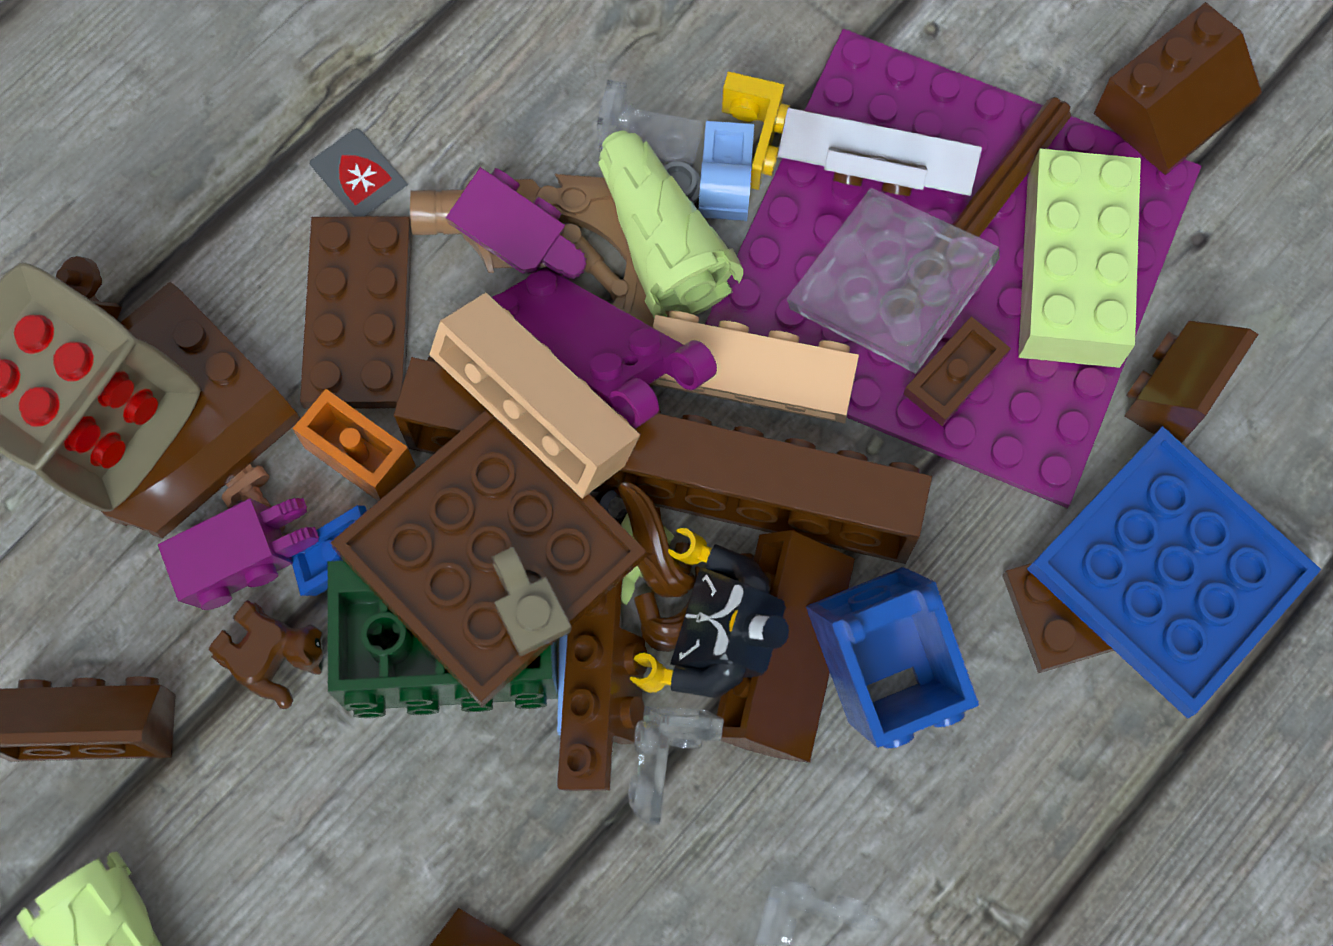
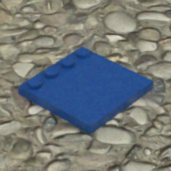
(1174, 571)

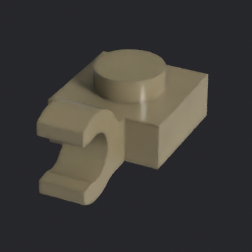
(529, 610)

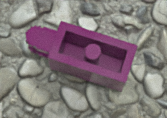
(234, 551)

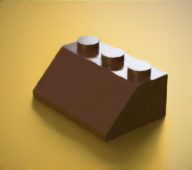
(1181, 89)
(86, 720)

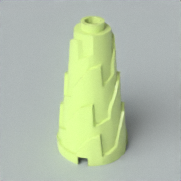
(669, 240)
(91, 910)

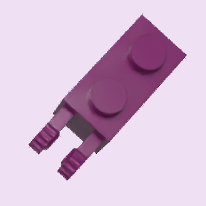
(514, 227)

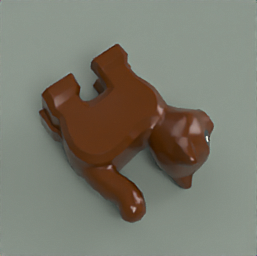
(264, 649)

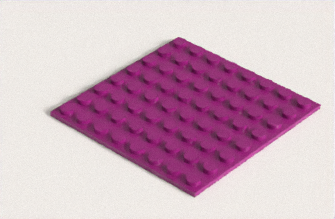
(1030, 416)

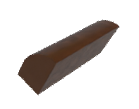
(783, 706)

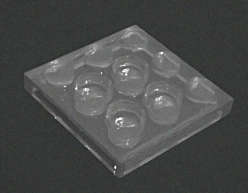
(893, 279)

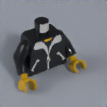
(726, 626)

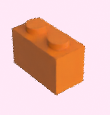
(354, 445)

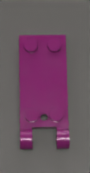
(603, 342)

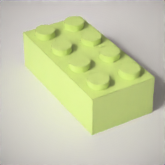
(1080, 258)

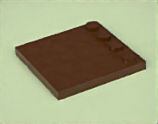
(435, 539)

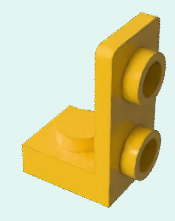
(758, 100)

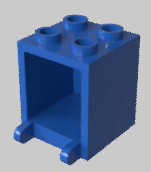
(883, 631)

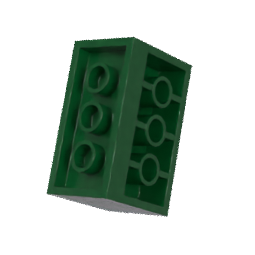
(407, 675)

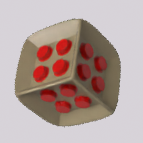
(82, 392)

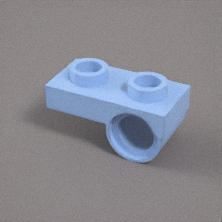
(726, 170)

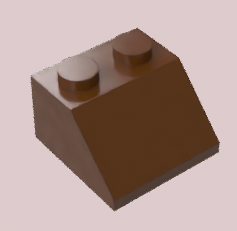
(1188, 378)

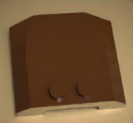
(228, 428)

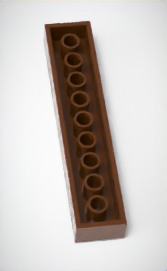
(721, 472)

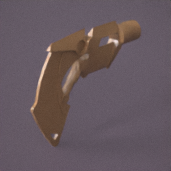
(582, 202)

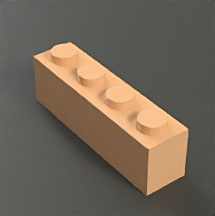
(767, 370)
(533, 394)

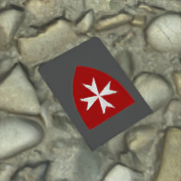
(357, 173)

